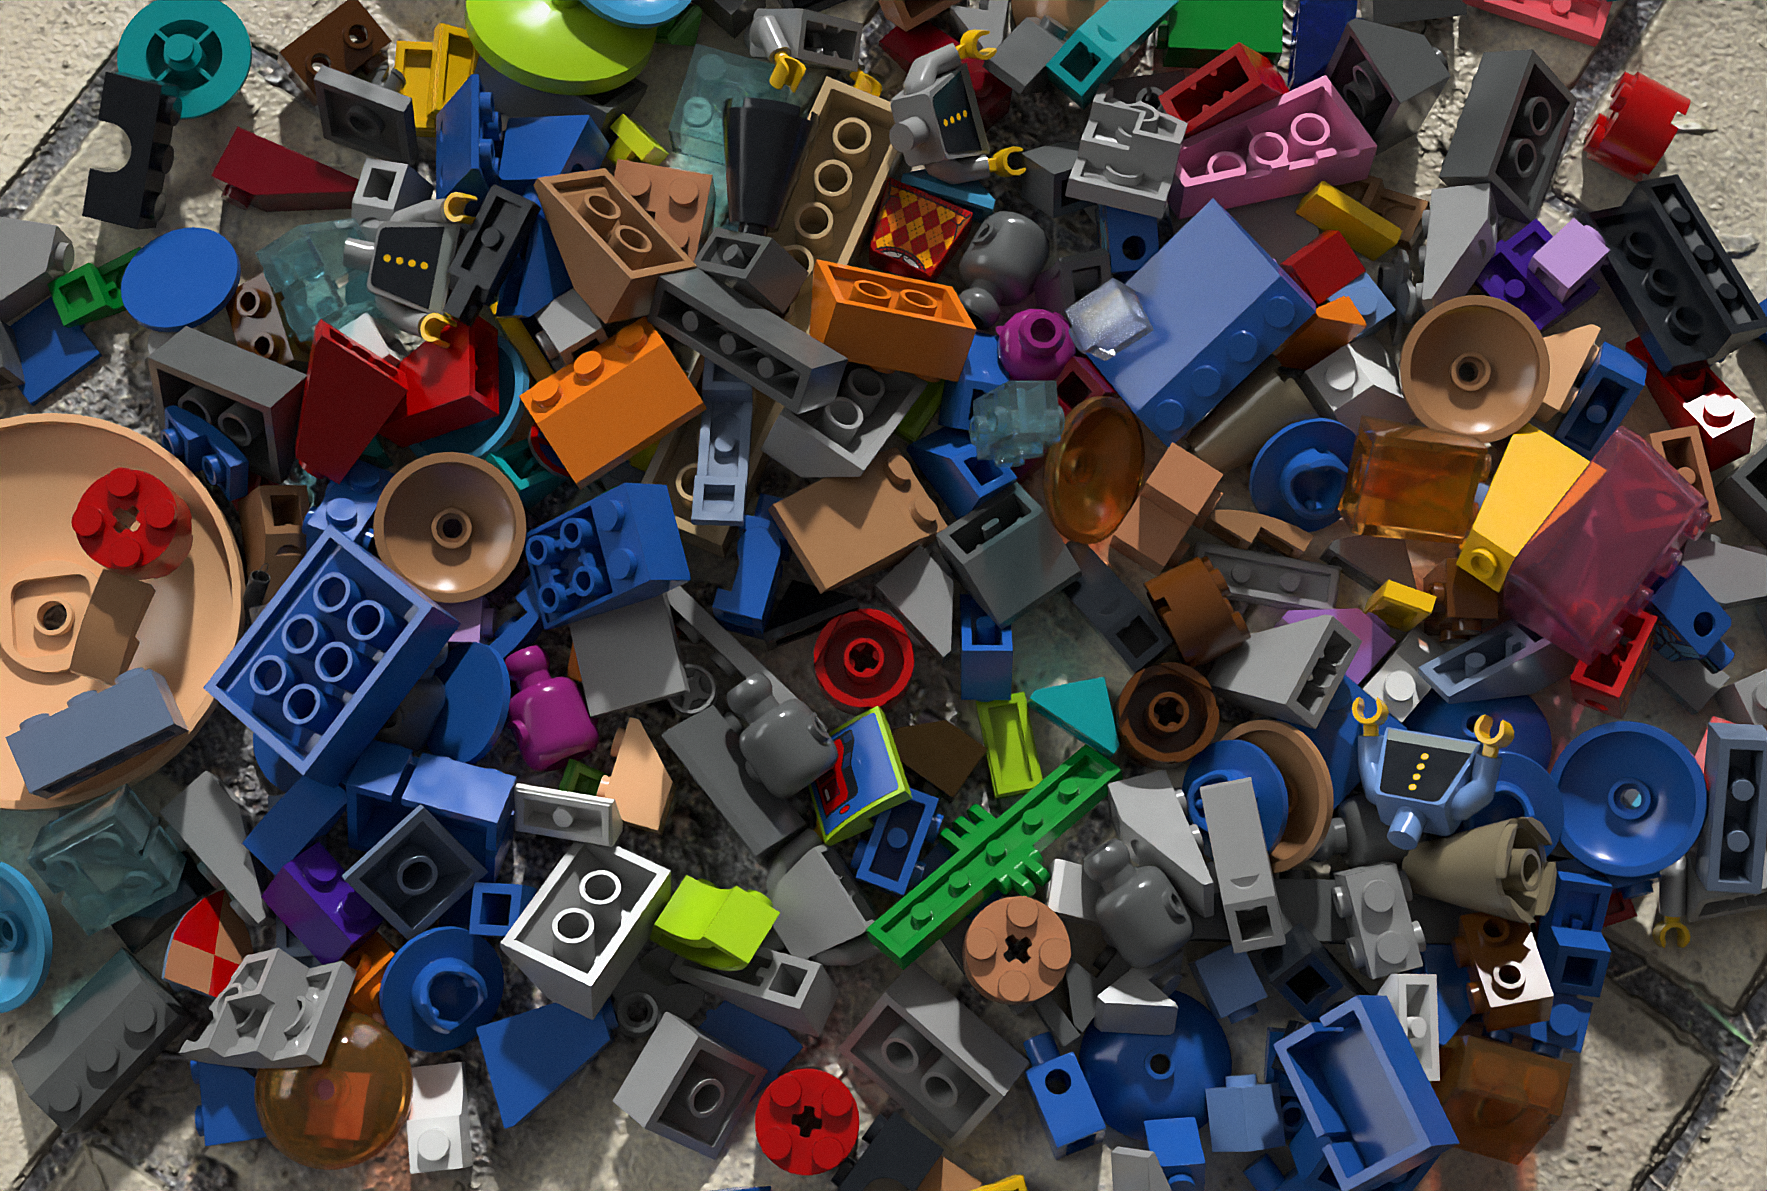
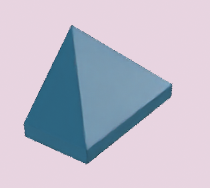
(967, 195)

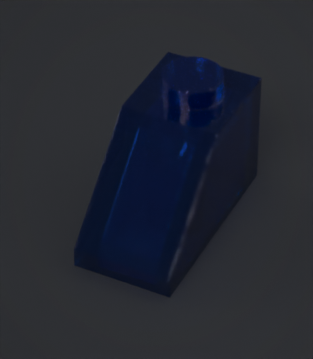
(1314, 36)

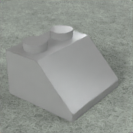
(689, 1086)

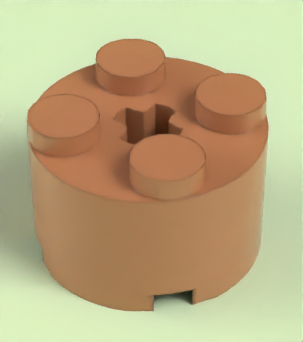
(1046, 952)

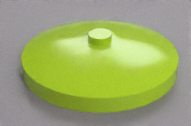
(557, 45)

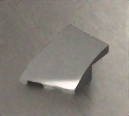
(1127, 155)
(274, 1013)

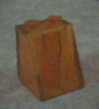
(1413, 482)
(1499, 1096)

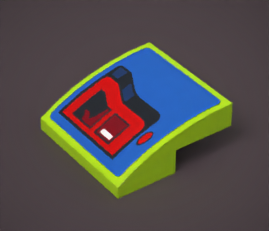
(863, 779)

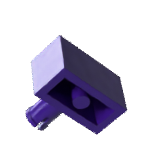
(321, 906)

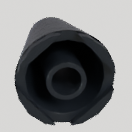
(763, 160)

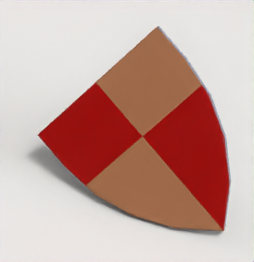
(206, 947)

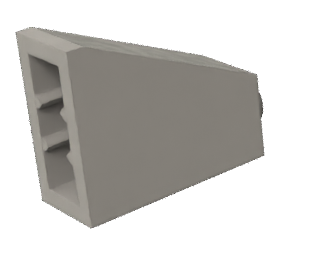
(1287, 670)

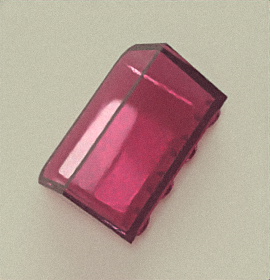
(1604, 547)

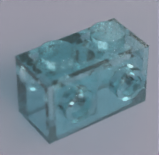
(1016, 422)

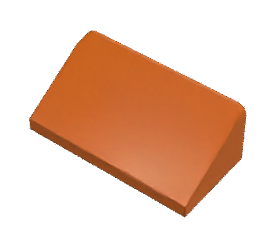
(1321, 334)

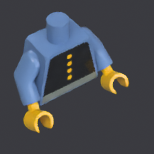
(1426, 778)

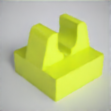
(634, 143)

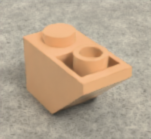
(1568, 355)
(638, 780)

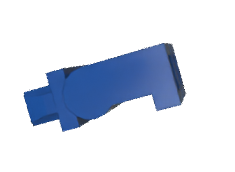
(758, 576)

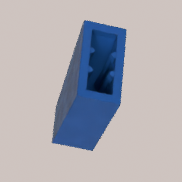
(540, 1053)

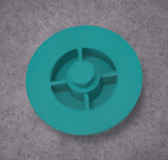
(190, 46)

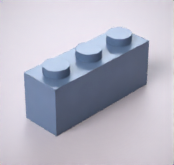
(95, 732)
(1735, 827)

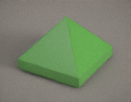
(682, 29)
(580, 778)

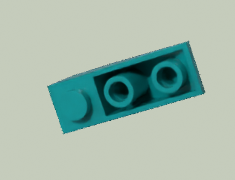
(1104, 46)

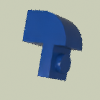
(489, 909)
(1571, 934)

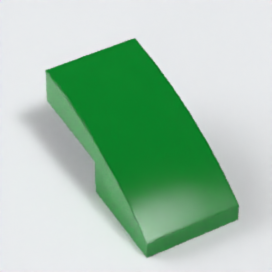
(90, 291)

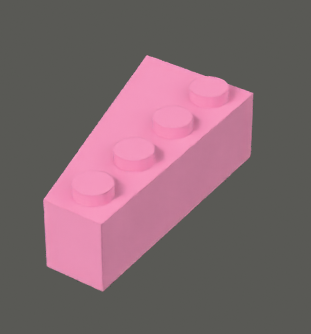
(1273, 152)

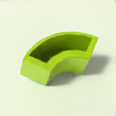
(714, 924)

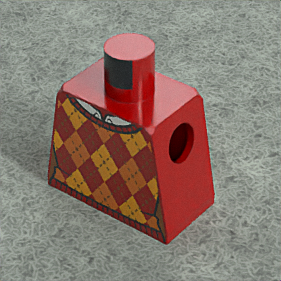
(916, 233)
(1614, 677)

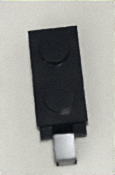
(488, 252)

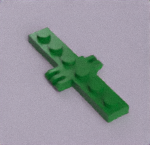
(993, 856)

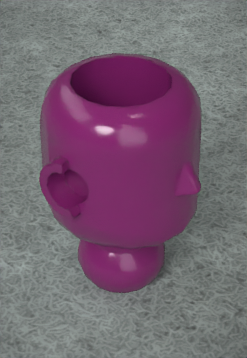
(1035, 345)
(548, 713)

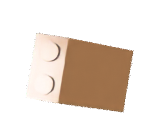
(608, 243)
(858, 523)

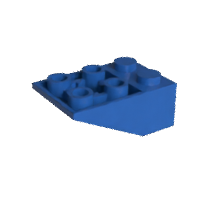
(469, 144)
(606, 554)

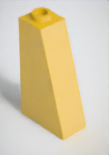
(1521, 495)

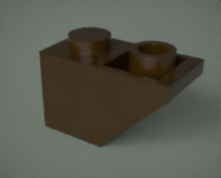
(938, 757)

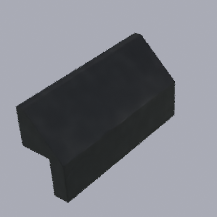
(1675, 278)

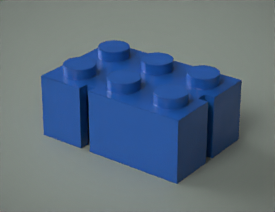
(464, 798)
(1368, 1087)

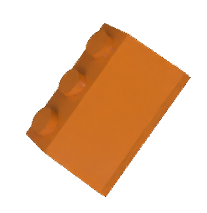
(890, 321)
(612, 402)

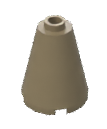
(1249, 418)
(1488, 869)

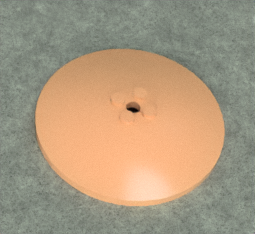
(185, 631)

